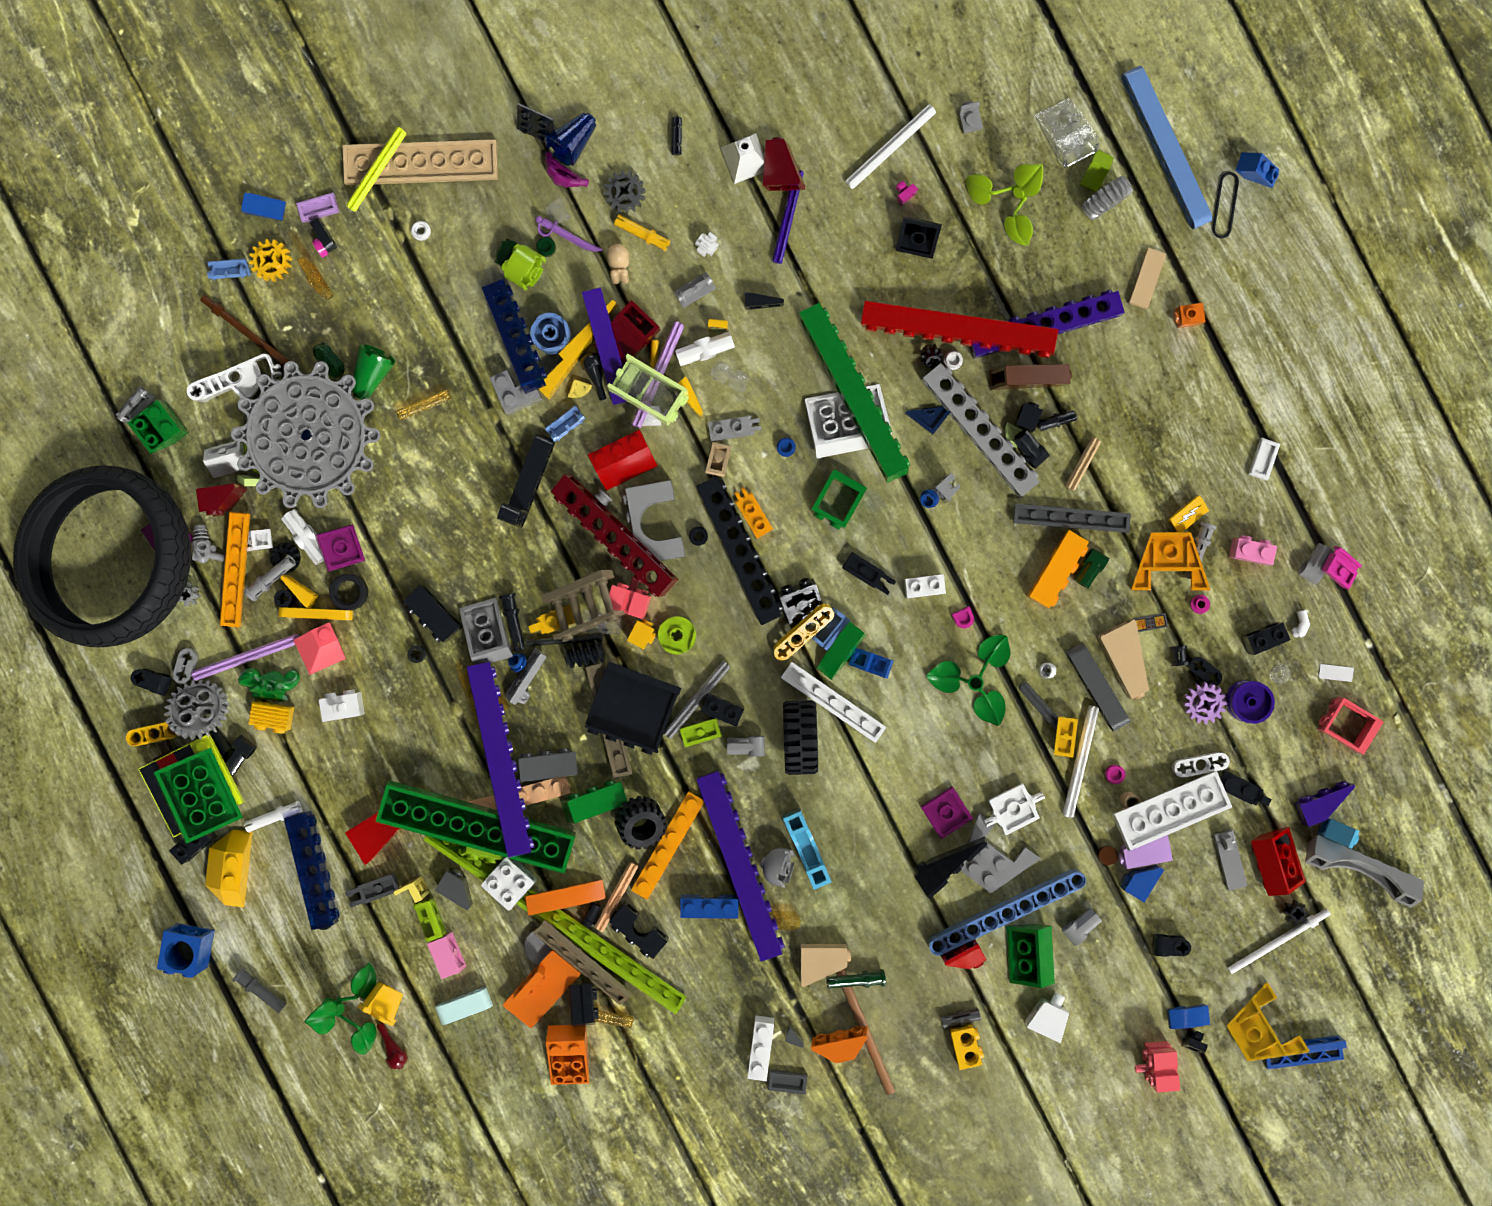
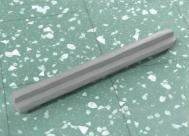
(696, 700)

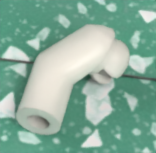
(1303, 626)

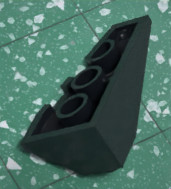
(937, 870)

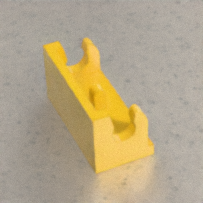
(1065, 736)

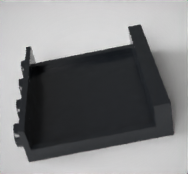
(631, 708)

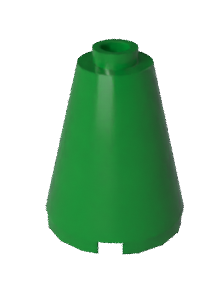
(370, 370)

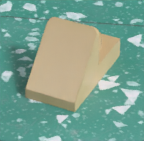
(718, 459)

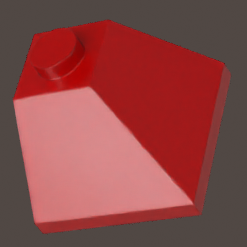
(965, 956)

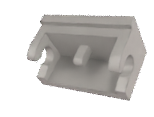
(944, 489)

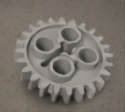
(196, 709)

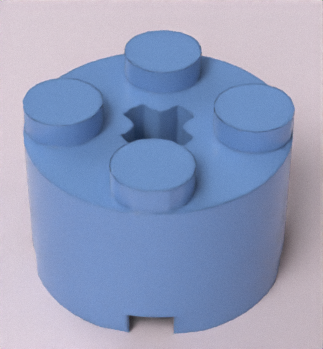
(541, 329)

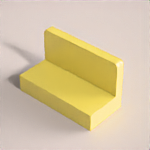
(416, 887)

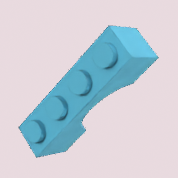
(807, 848)

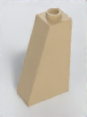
(1126, 658)

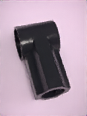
(1034, 453)
(240, 751)

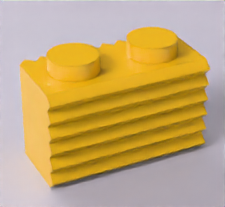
(271, 715)

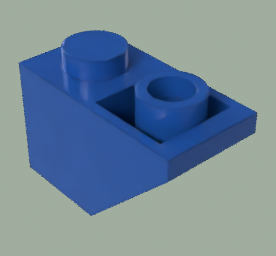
(1257, 168)

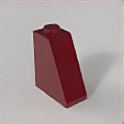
(781, 167)

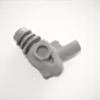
(202, 547)

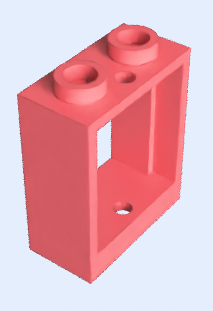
(1367, 733)

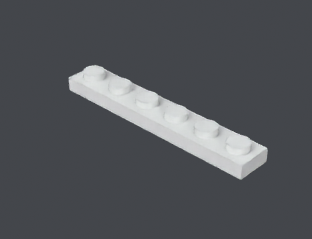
(833, 702)

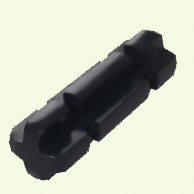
(676, 136)

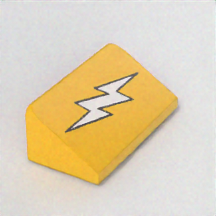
(1188, 514)

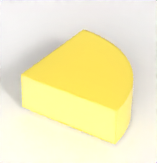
(579, 389)

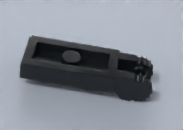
(866, 572)

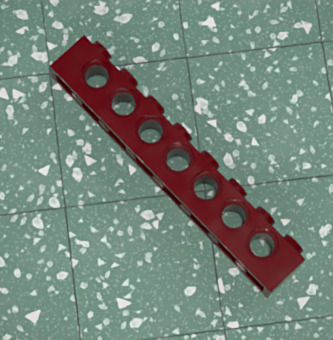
(562, 494)

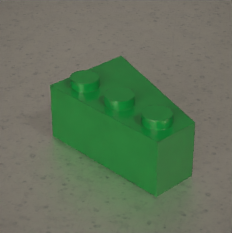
(593, 801)

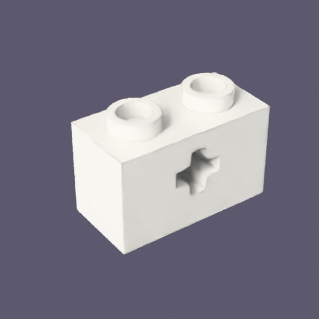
(924, 586)

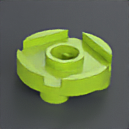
(667, 640)

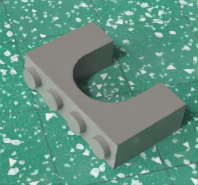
(638, 500)

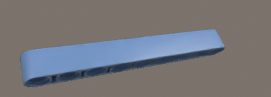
(1166, 147)
(1016, 912)

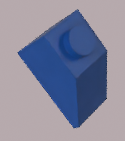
(1141, 881)

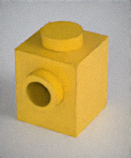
(642, 634)

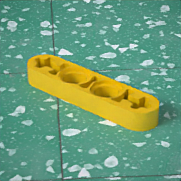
(315, 613)
(805, 634)

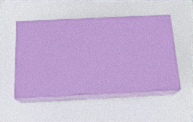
(318, 206)

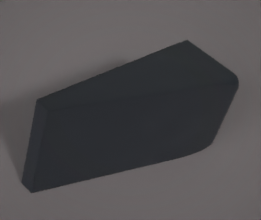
(759, 301)

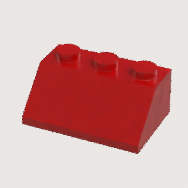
(622, 460)
(1278, 863)

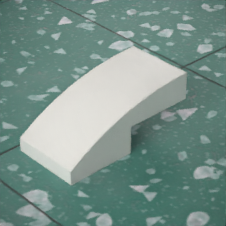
(259, 540)

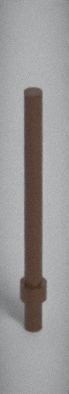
(219, 310)

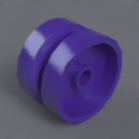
(1260, 704)

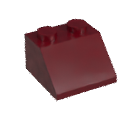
(219, 499)

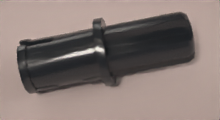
(1057, 420)

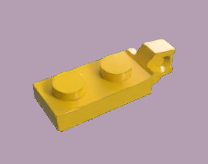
(549, 621)

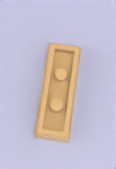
(1147, 278)

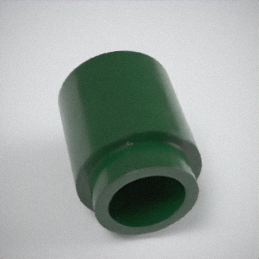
(504, 251)

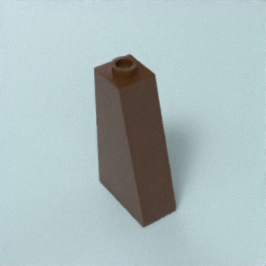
(1030, 376)

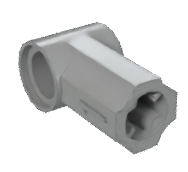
(1312, 567)
(752, 746)
(1078, 929)

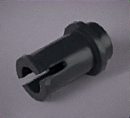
(591, 914)

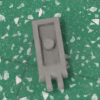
(733, 428)

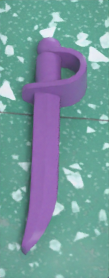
(564, 233)

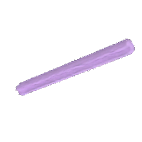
(661, 365)
(244, 657)

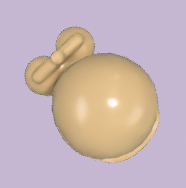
(618, 261)

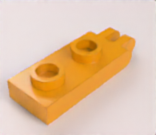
(753, 513)

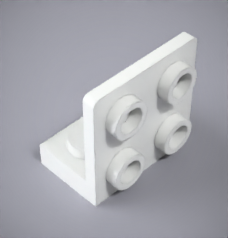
(509, 882)

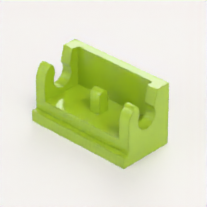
(430, 919)

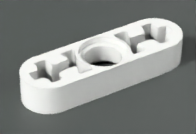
(1213, 757)

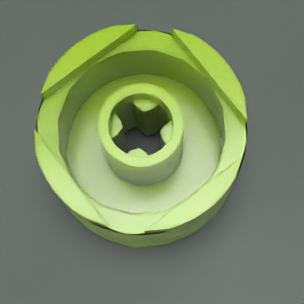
(523, 266)

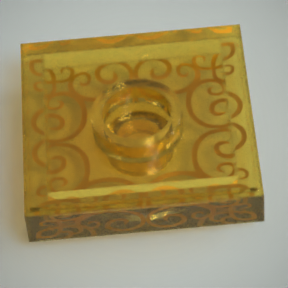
(315, 278)

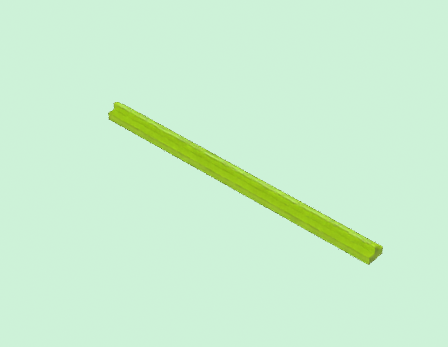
(578, 935)

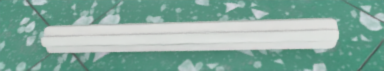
(893, 144)
(1080, 761)

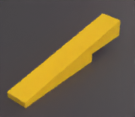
(570, 356)

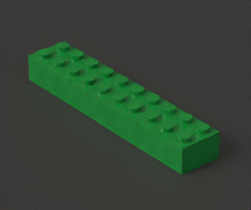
(469, 825)

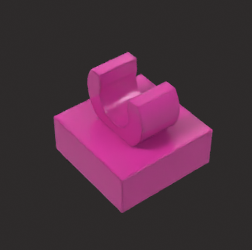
(905, 192)

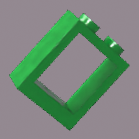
(848, 482)

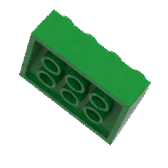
(197, 795)

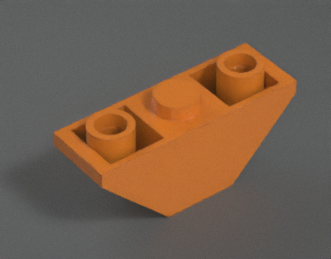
(841, 1044)

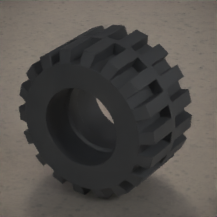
(648, 832)

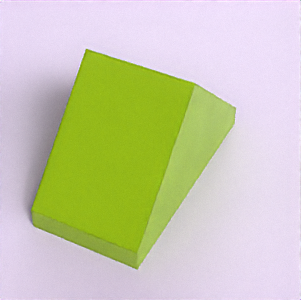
(1097, 171)

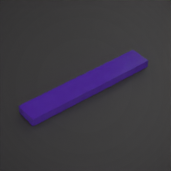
(603, 336)

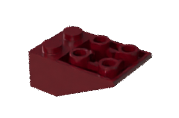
(633, 330)

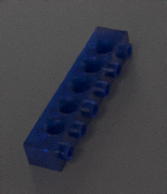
(494, 294)
(307, 880)

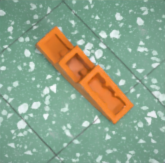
(565, 897)

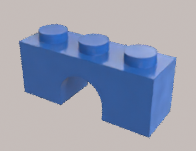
(702, 907)

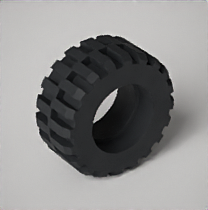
(800, 737)

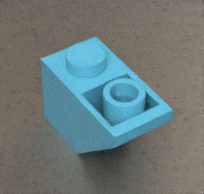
(1339, 833)

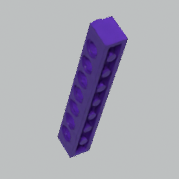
(1110, 300)

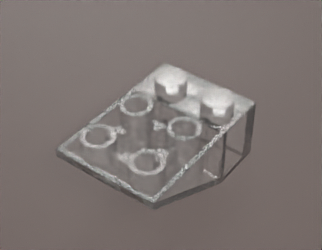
(1068, 132)

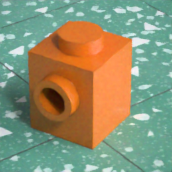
(1189, 315)

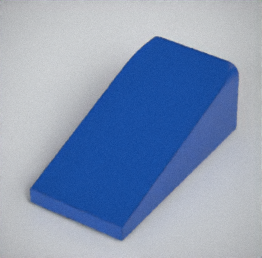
(263, 206)

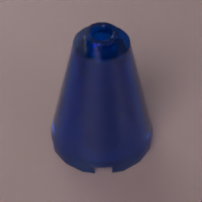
(571, 138)

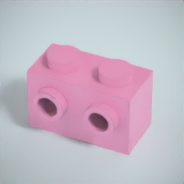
(1251, 551)

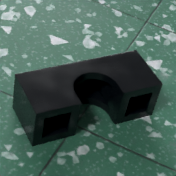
(649, 943)

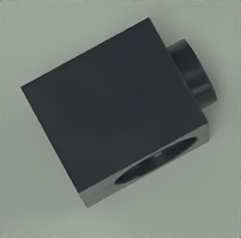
(1028, 416)

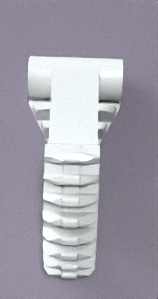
(221, 382)

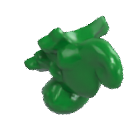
(270, 685)

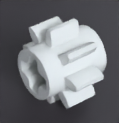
(707, 244)

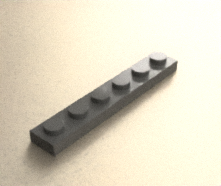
(1071, 518)

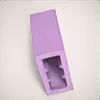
(1148, 854)

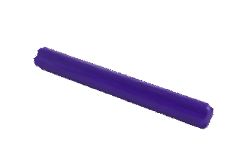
(786, 225)

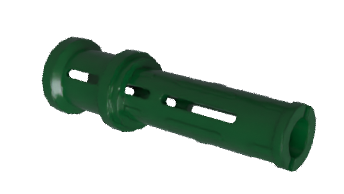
(865, 979)

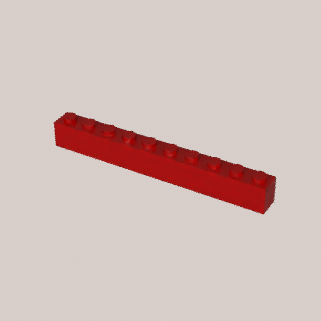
(959, 328)

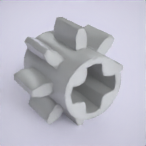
(194, 595)

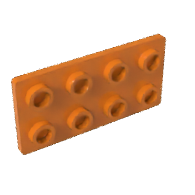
(541, 989)

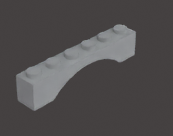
(1400, 886)

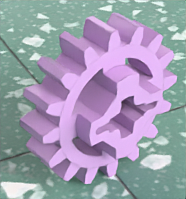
(1212, 700)

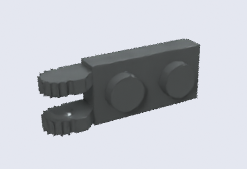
(374, 889)

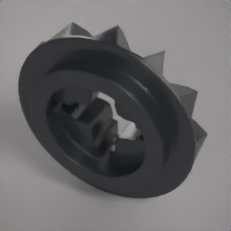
(285, 548)

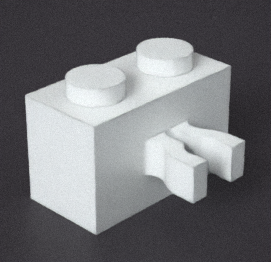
(341, 706)

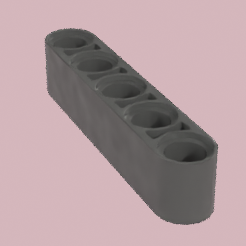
(1097, 686)

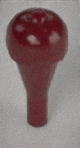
(395, 1056)

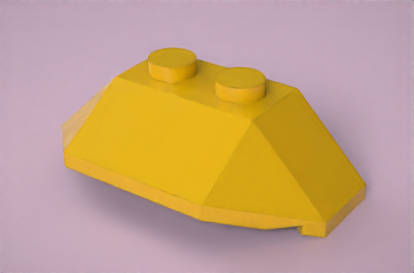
(229, 867)

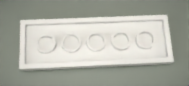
(1172, 811)

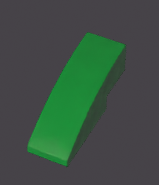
(841, 650)

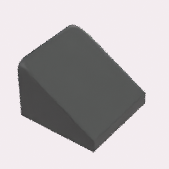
(793, 1037)

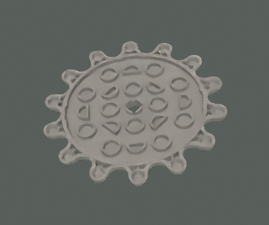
(277, 427)

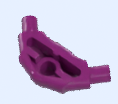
(561, 174)

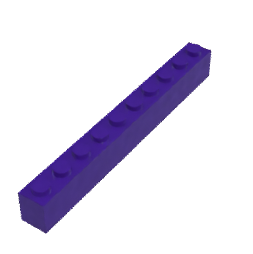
(498, 759)
(740, 866)

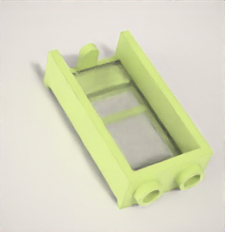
(649, 390)

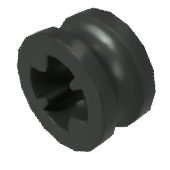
(415, 659)

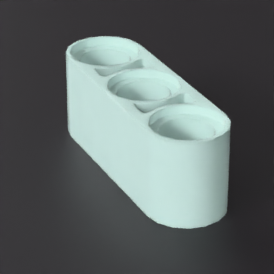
(463, 1006)

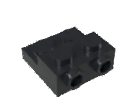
(800, 600)

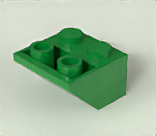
(157, 427)

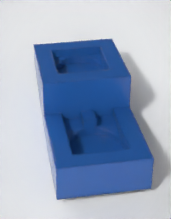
(871, 663)
(1188, 1017)

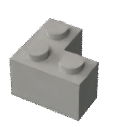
(512, 396)

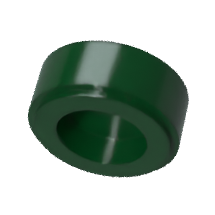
(546, 246)

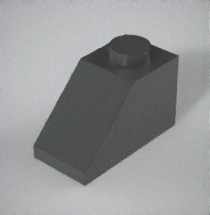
(455, 888)

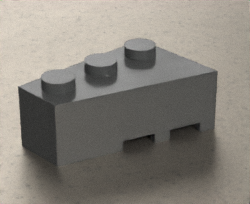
(545, 765)

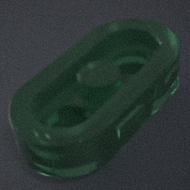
(323, 353)

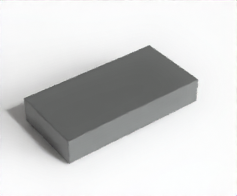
(787, 1081)

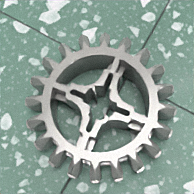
(1107, 197)

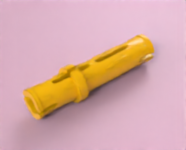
(649, 236)

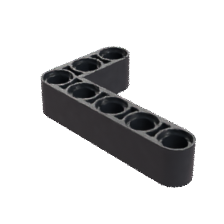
(528, 482)

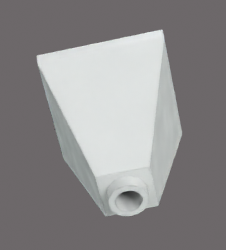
(744, 158)

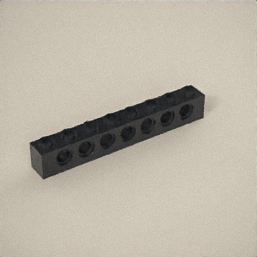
(706, 491)

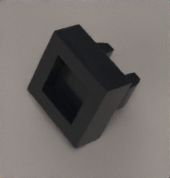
(1195, 1042)

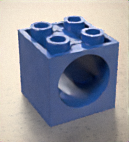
(200, 941)

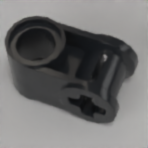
(154, 681)
(1166, 945)

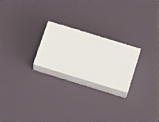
(1264, 459)

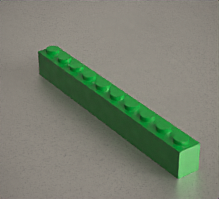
(854, 393)

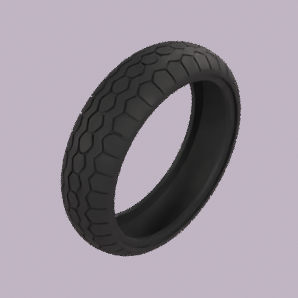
(35, 544)

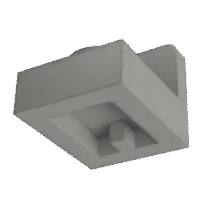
(970, 117)

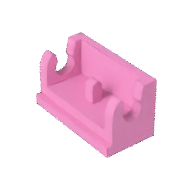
(447, 955)

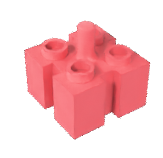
(630, 599)
(1160, 1066)

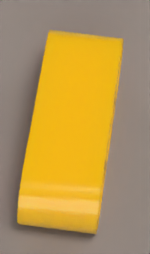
(147, 734)

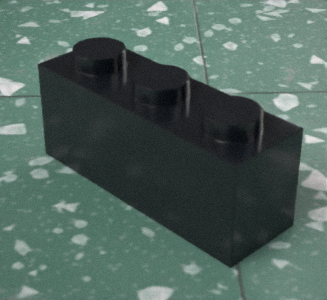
(432, 614)

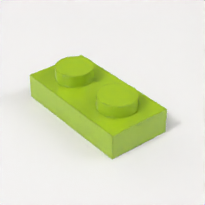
(700, 732)
(474, 854)

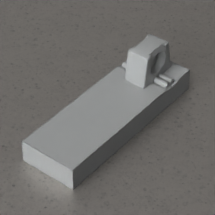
(517, 690)
(1230, 860)

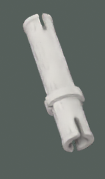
(273, 816)

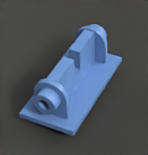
(228, 269)
(565, 423)

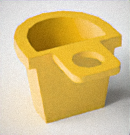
(382, 1003)

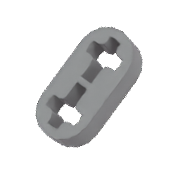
(181, 665)

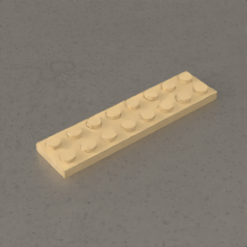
(425, 162)

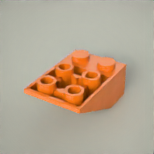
(567, 1054)

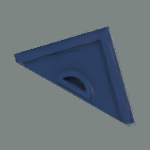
(929, 418)

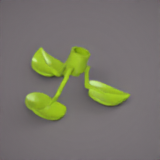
(1028, 181)

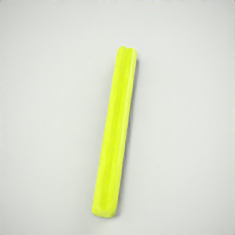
(376, 169)

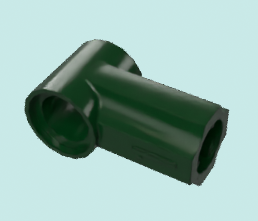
(1093, 564)

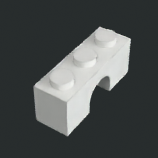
(760, 1048)

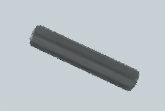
(1039, 704)

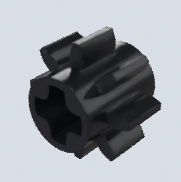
(931, 356)
(1298, 916)

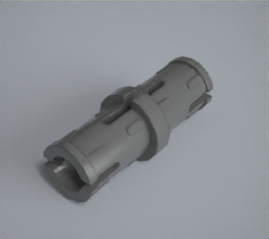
(961, 1018)

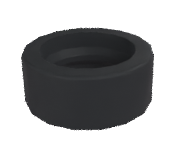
(333, 592)

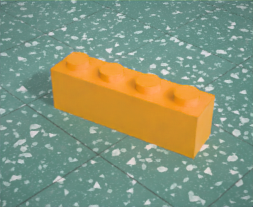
(1058, 568)

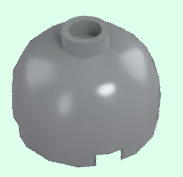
(778, 866)

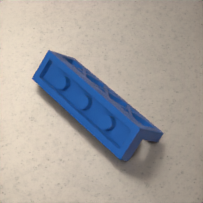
(1314, 1045)

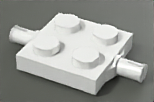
(1014, 809)

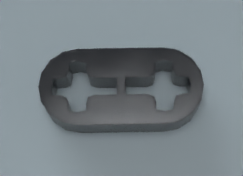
(323, 234)
(1207, 668)

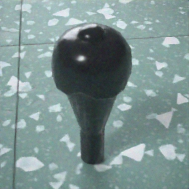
(592, 365)

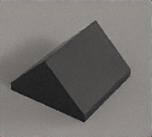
(918, 237)

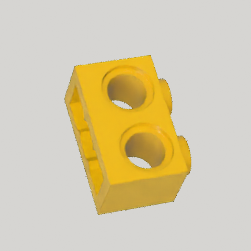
(961, 1046)

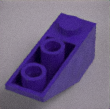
(1321, 805)

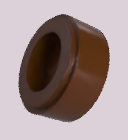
(1108, 855)

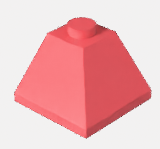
(319, 648)

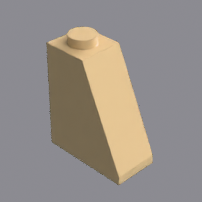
(822, 961)

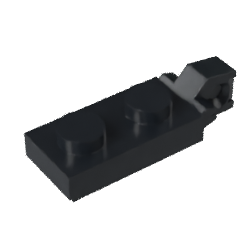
(1243, 789)

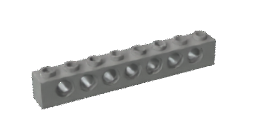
(1006, 471)

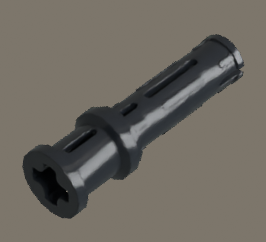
(511, 612)

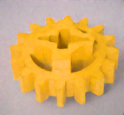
(276, 253)

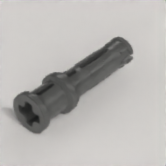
(251, 984)

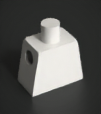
(1049, 1017)

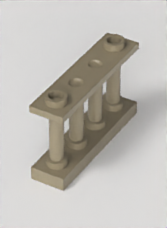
(570, 592)

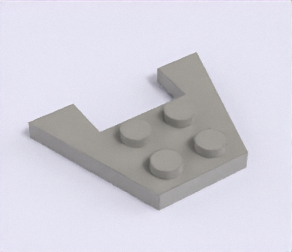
(990, 866)

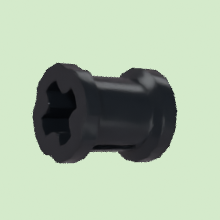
(283, 603)
(1183, 660)

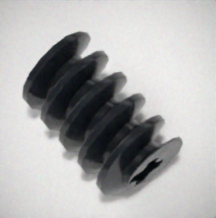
(584, 654)

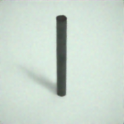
(576, 639)

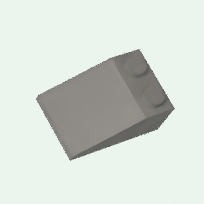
(485, 632)

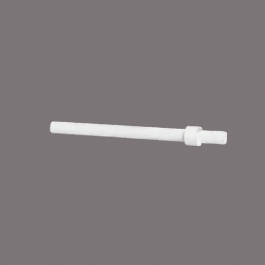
(1311, 921)

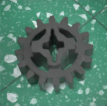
(619, 198)

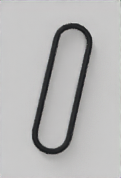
(1233, 206)

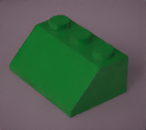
(1030, 955)

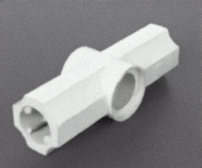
(705, 348)
(303, 535)

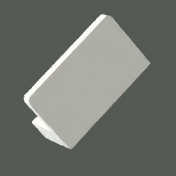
(223, 458)

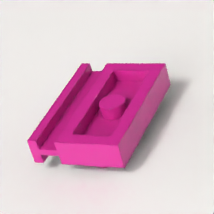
(1341, 567)

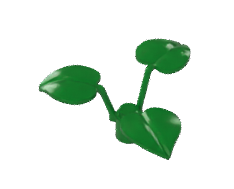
(990, 706)
(323, 1017)

